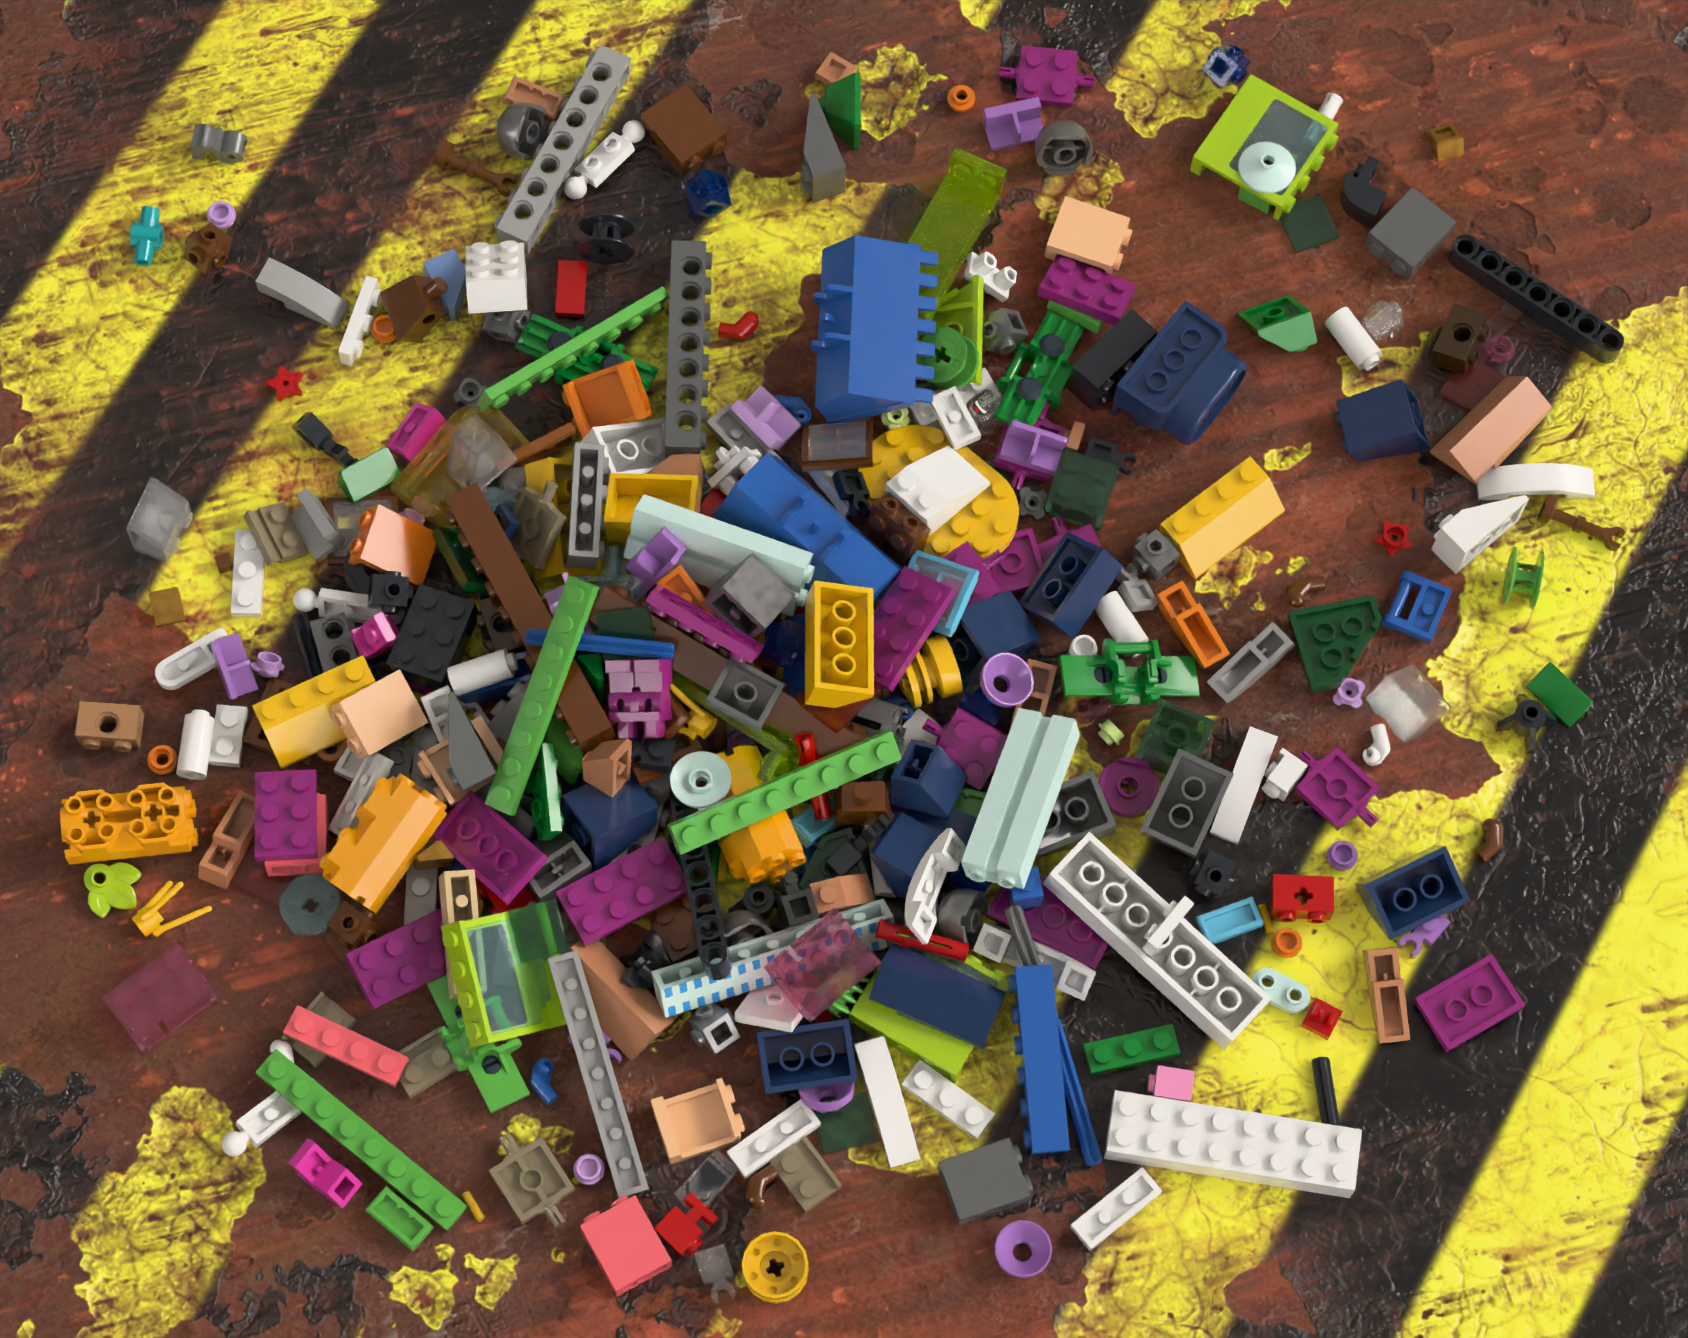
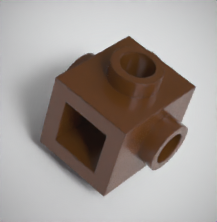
(207, 248)
(354, 925)

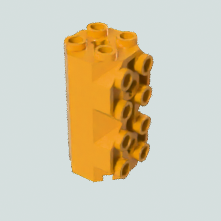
(128, 824)
(385, 843)
(767, 846)

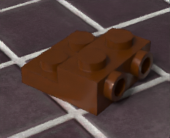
(896, 529)

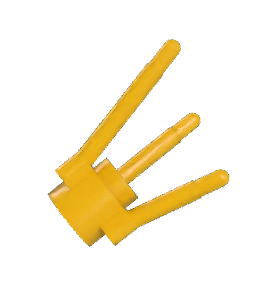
(701, 722)
(149, 918)

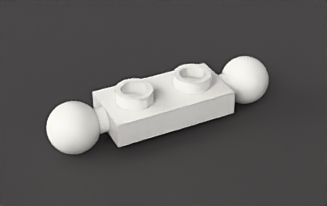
(604, 159)
(335, 602)
(259, 1124)

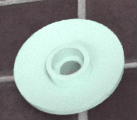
(1266, 177)
(696, 768)

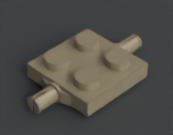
(538, 525)
(531, 1180)

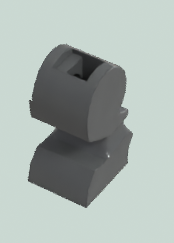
(225, 145)

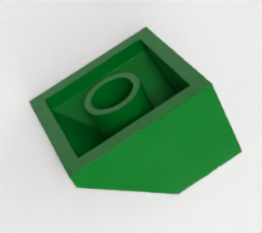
(843, 109)
(1282, 323)

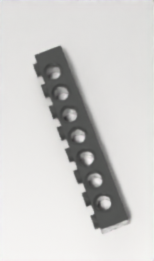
(687, 257)

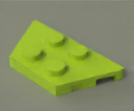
(964, 313)

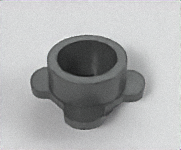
(469, 385)
(1038, 498)

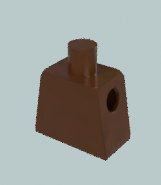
(415, 306)
(861, 803)

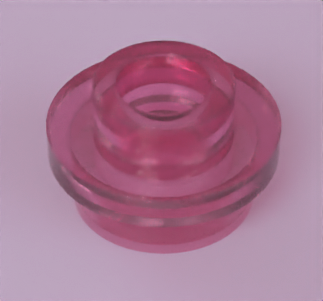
(1503, 342)

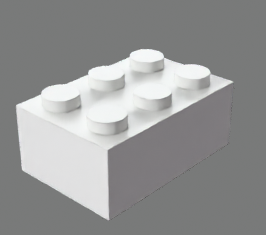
(496, 277)

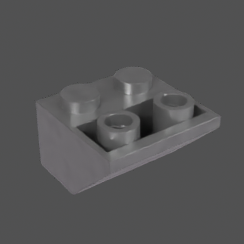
(749, 596)
(563, 867)

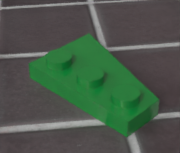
(546, 794)

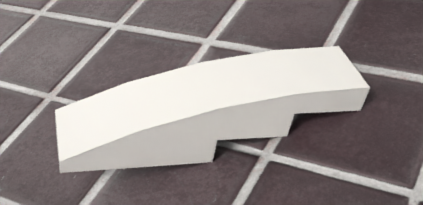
(886, 1101)

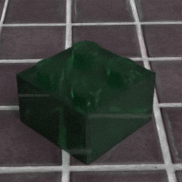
(1081, 489)
(1173, 729)

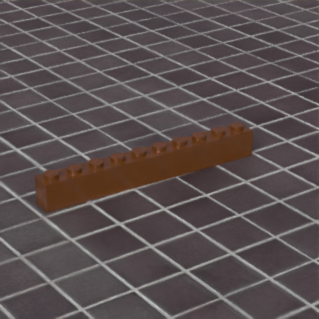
(524, 610)
(705, 663)

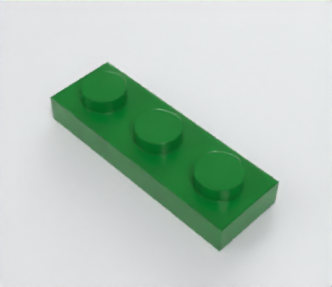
(1131, 1049)

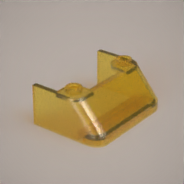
(425, 480)

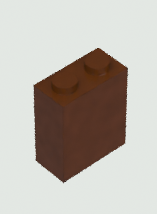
(684, 130)

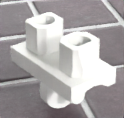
(996, 281)
(732, 466)

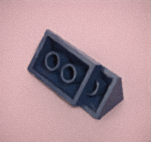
(936, 995)

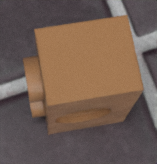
(95, 716)

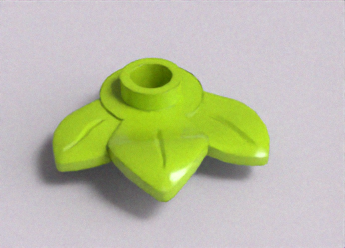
(115, 890)

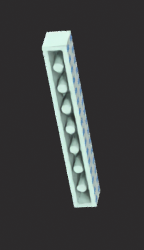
(688, 987)

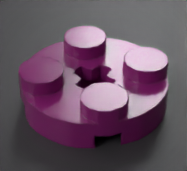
(1143, 779)

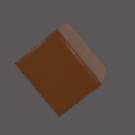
(224, 563)

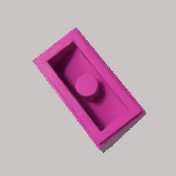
(415, 431)

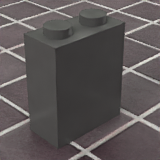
(1410, 233)
(985, 1181)

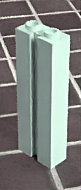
(718, 547)
(1020, 799)

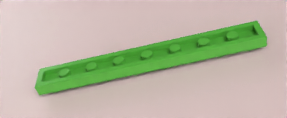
(566, 354)
(541, 695)
(784, 791)
(361, 1140)

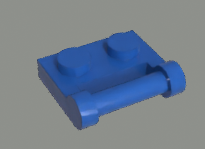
(1426, 609)

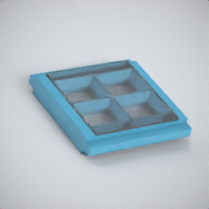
(956, 576)

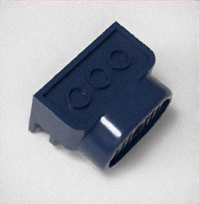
(1181, 377)

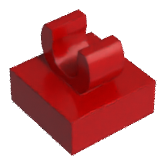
(1321, 1018)

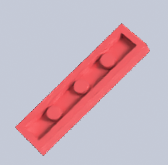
(346, 1046)

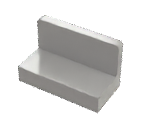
(316, 526)

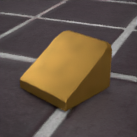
(1446, 142)
(167, 606)
(434, 857)

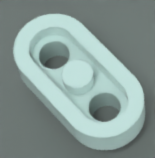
(1280, 990)

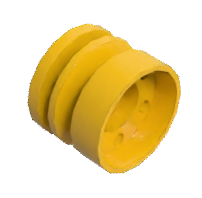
(930, 670)
(784, 1251)

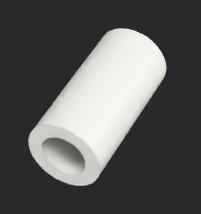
(1353, 339)
(1119, 620)
(482, 671)
(195, 745)

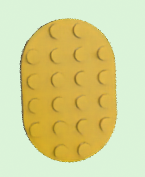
(984, 522)

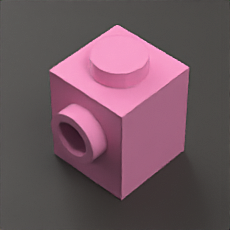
(1171, 1083)

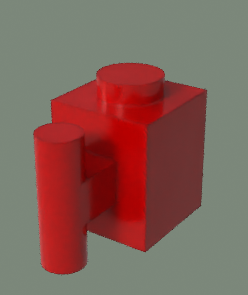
(681, 1231)

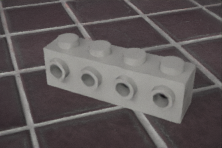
(585, 503)

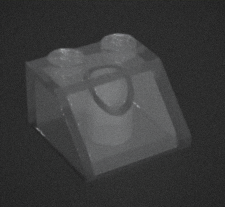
(477, 454)
(159, 521)
(1408, 702)

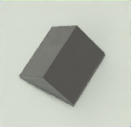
(745, 693)

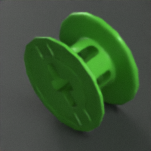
(963, 358)
(1531, 579)

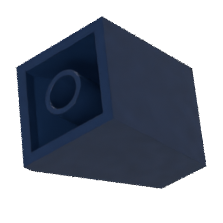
(1382, 422)
(990, 629)
(606, 824)

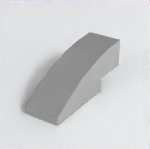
(301, 294)
(1251, 662)

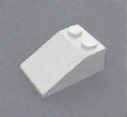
(630, 446)
(937, 486)
(1475, 529)

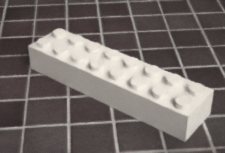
(1183, 967)
(1233, 1144)

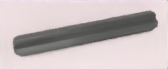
(1022, 936)

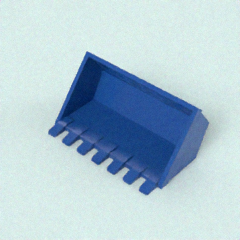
(872, 328)
(787, 509)

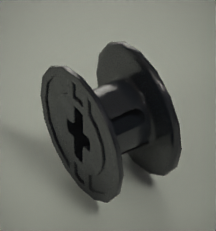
(606, 233)

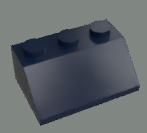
(1070, 584)
(1413, 891)
(807, 1056)

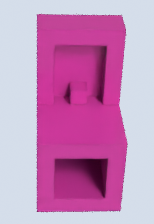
(375, 636)
(324, 1173)

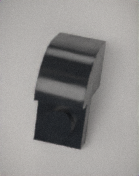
(1360, 198)

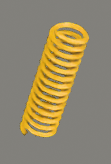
(722, 868)
(1264, 917)
(469, 1202)

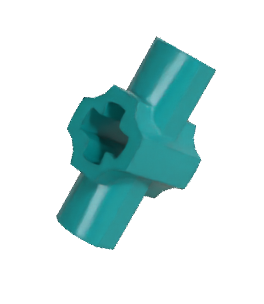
(146, 236)

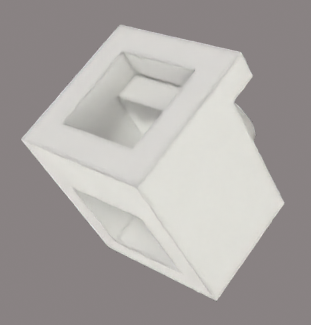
(1283, 775)

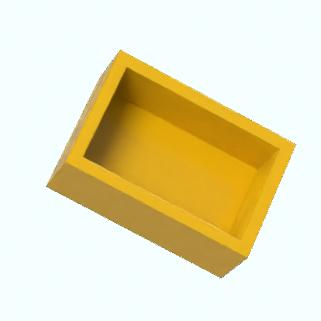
(627, 490)

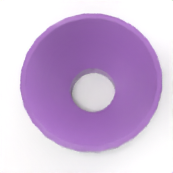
(1014, 672)
(842, 1092)
(1023, 1233)

